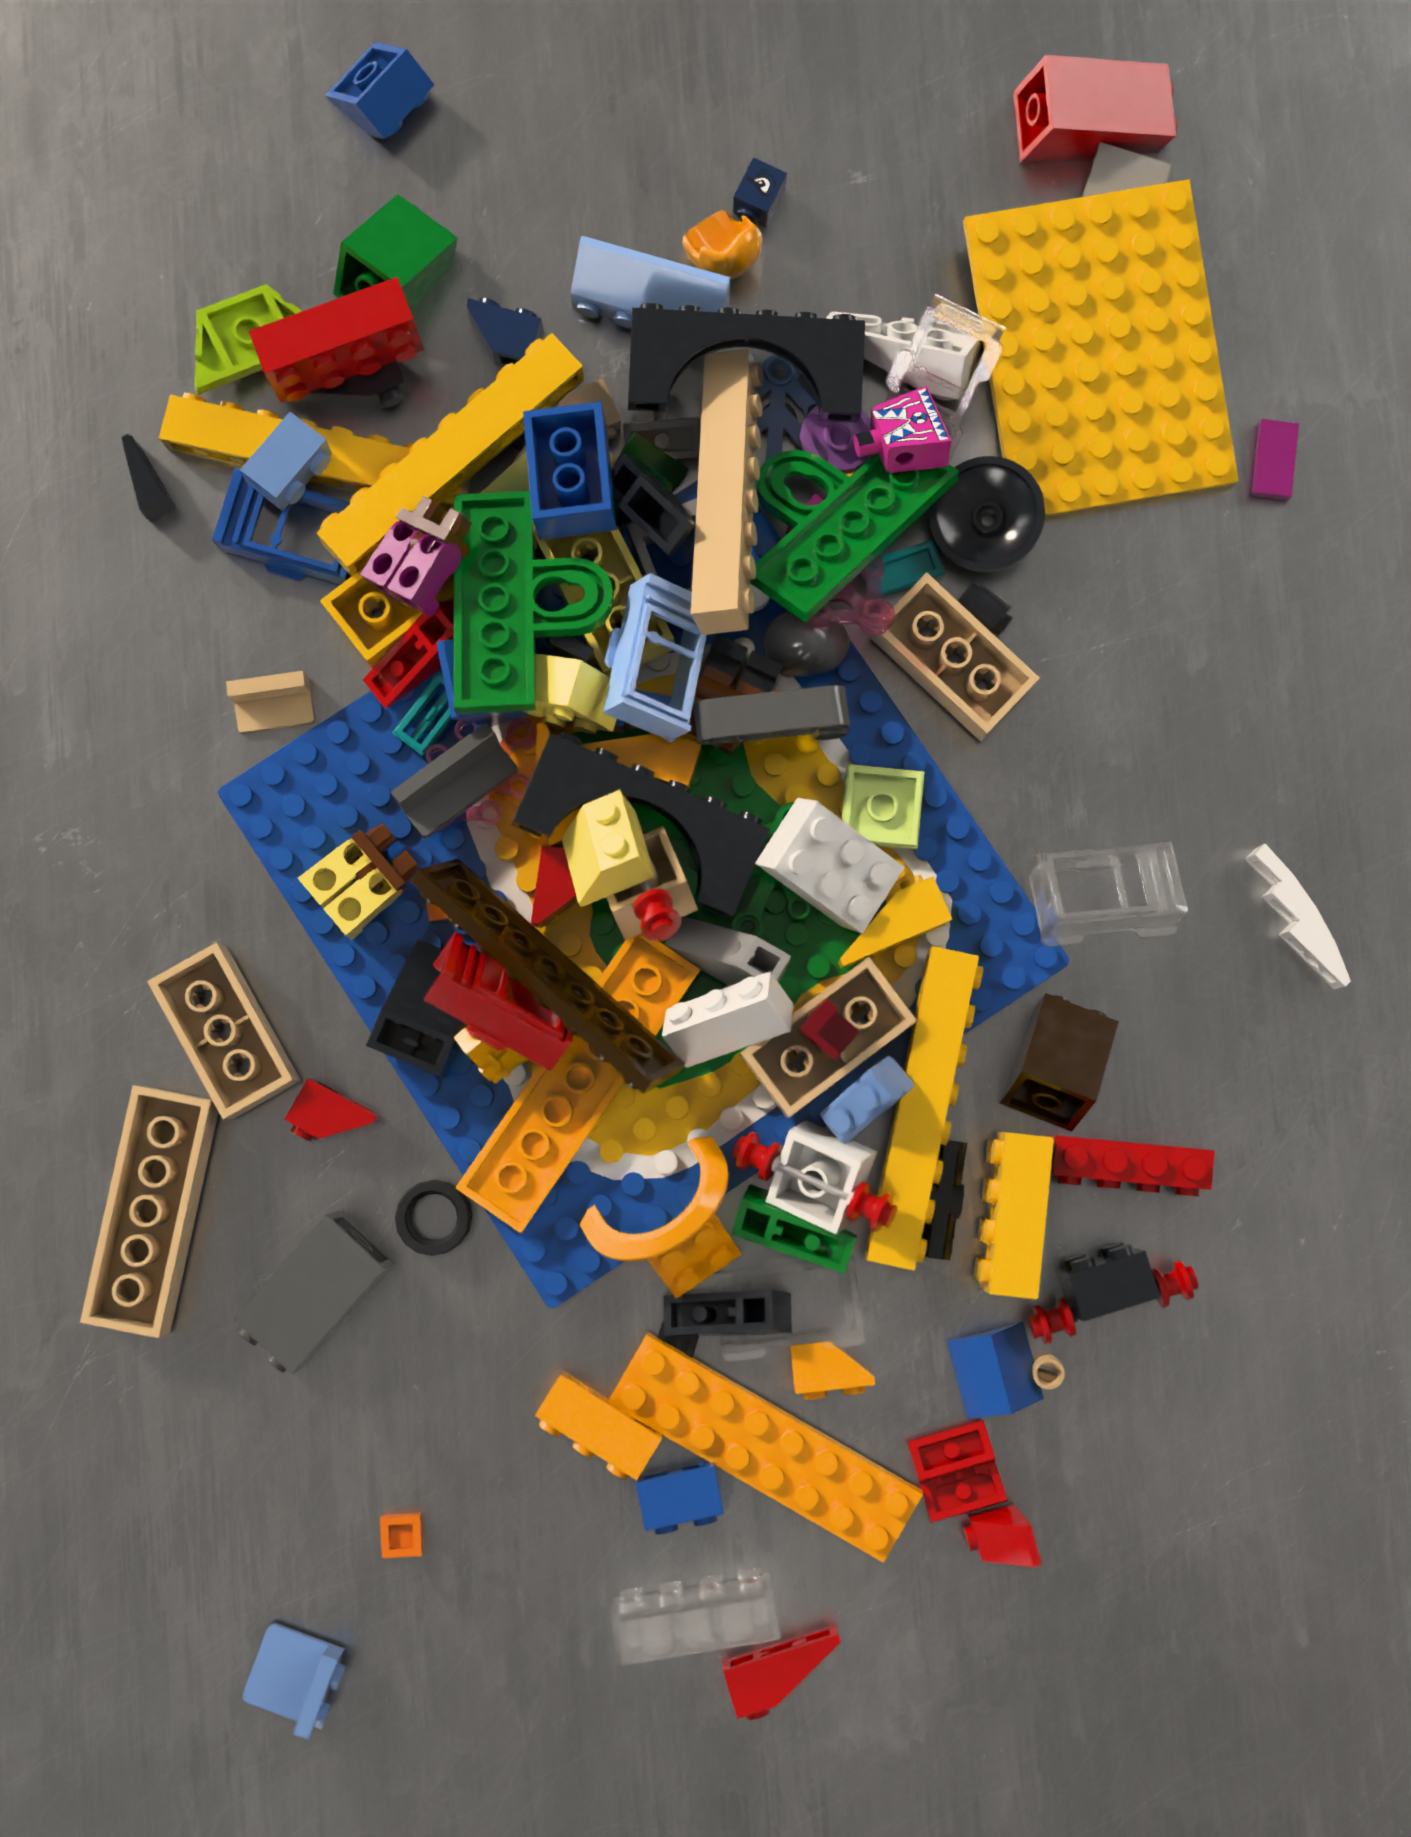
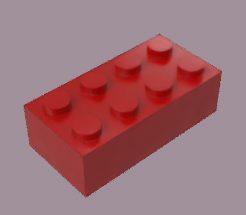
(337, 341)

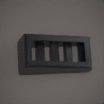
(149, 490)

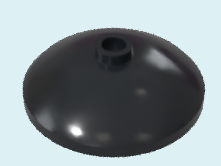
(984, 488)

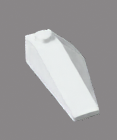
(945, 352)

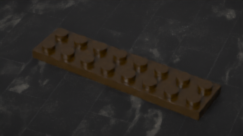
(548, 974)

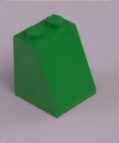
(395, 244)

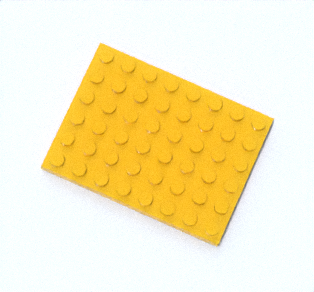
(1106, 346)

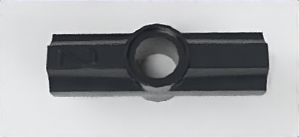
(948, 1201)

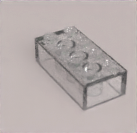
(694, 1617)

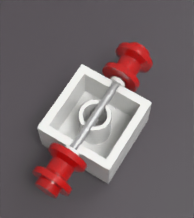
(818, 1177)

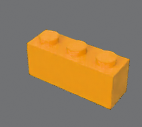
(597, 1427)

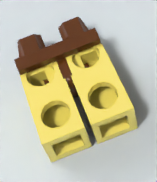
(358, 881)

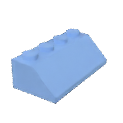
(616, 279)

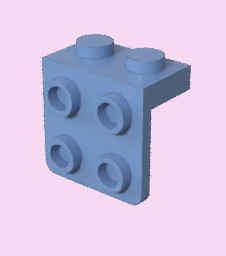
(295, 1677)

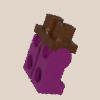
(419, 555)

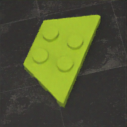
(223, 338)

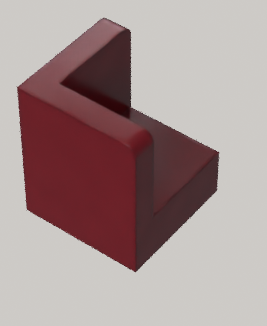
(828, 1030)

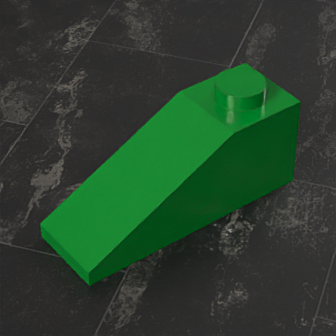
(789, 1234)

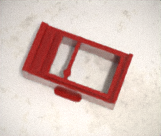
(495, 1006)

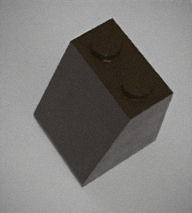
(1060, 1062)

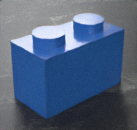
(679, 1497)

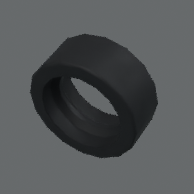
(404, 1211)

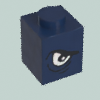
(759, 192)

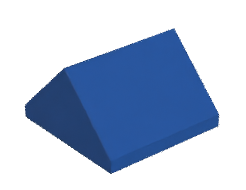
(995, 1371)

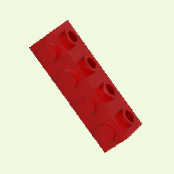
(1132, 1162)

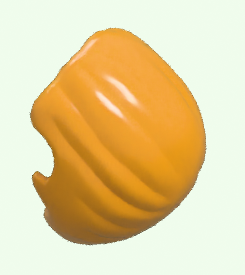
(724, 244)

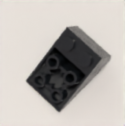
(412, 1027)

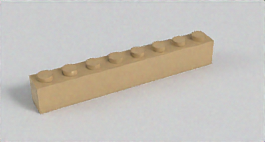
(727, 493)

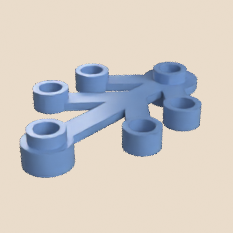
(777, 415)

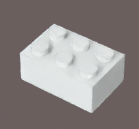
(830, 865)

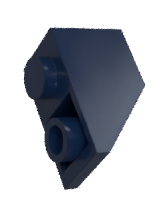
(503, 330)

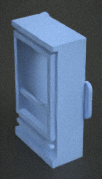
(625, 651)

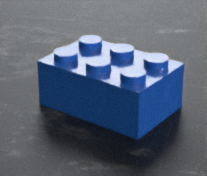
(569, 470)

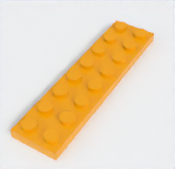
(566, 1103)
(765, 1447)

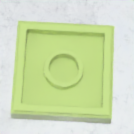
(884, 804)

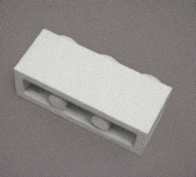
(728, 1019)

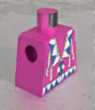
(906, 434)

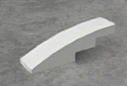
(1306, 927)

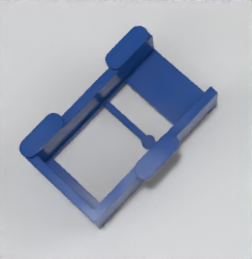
(238, 523)

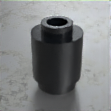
(987, 607)

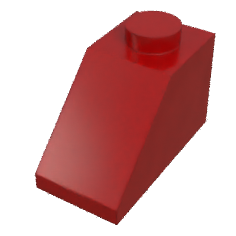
(553, 887)
(326, 1113)

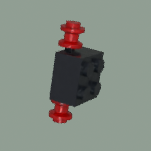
(1108, 1285)

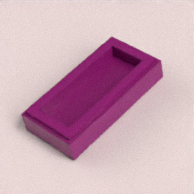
(1275, 459)

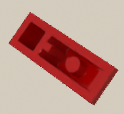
(412, 656)
(1002, 1536)
(769, 1674)

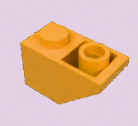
(825, 1369)

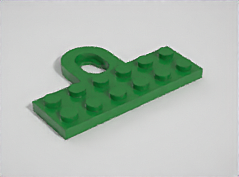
(844, 531)
(498, 609)

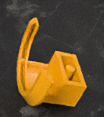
(688, 1246)

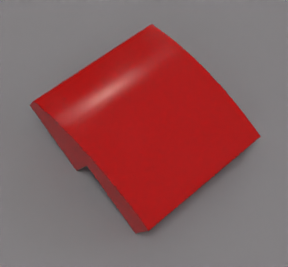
(957, 1471)

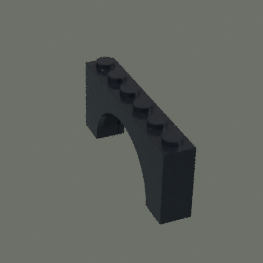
(821, 349)
(720, 840)

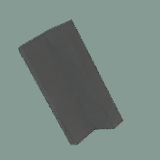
(454, 781)

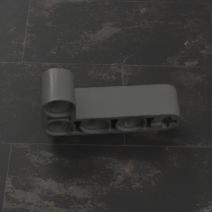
(773, 715)

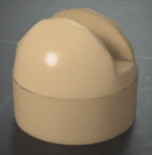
(1045, 1378)

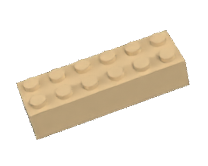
(150, 1212)

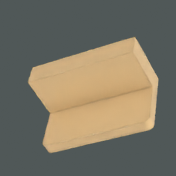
(272, 701)

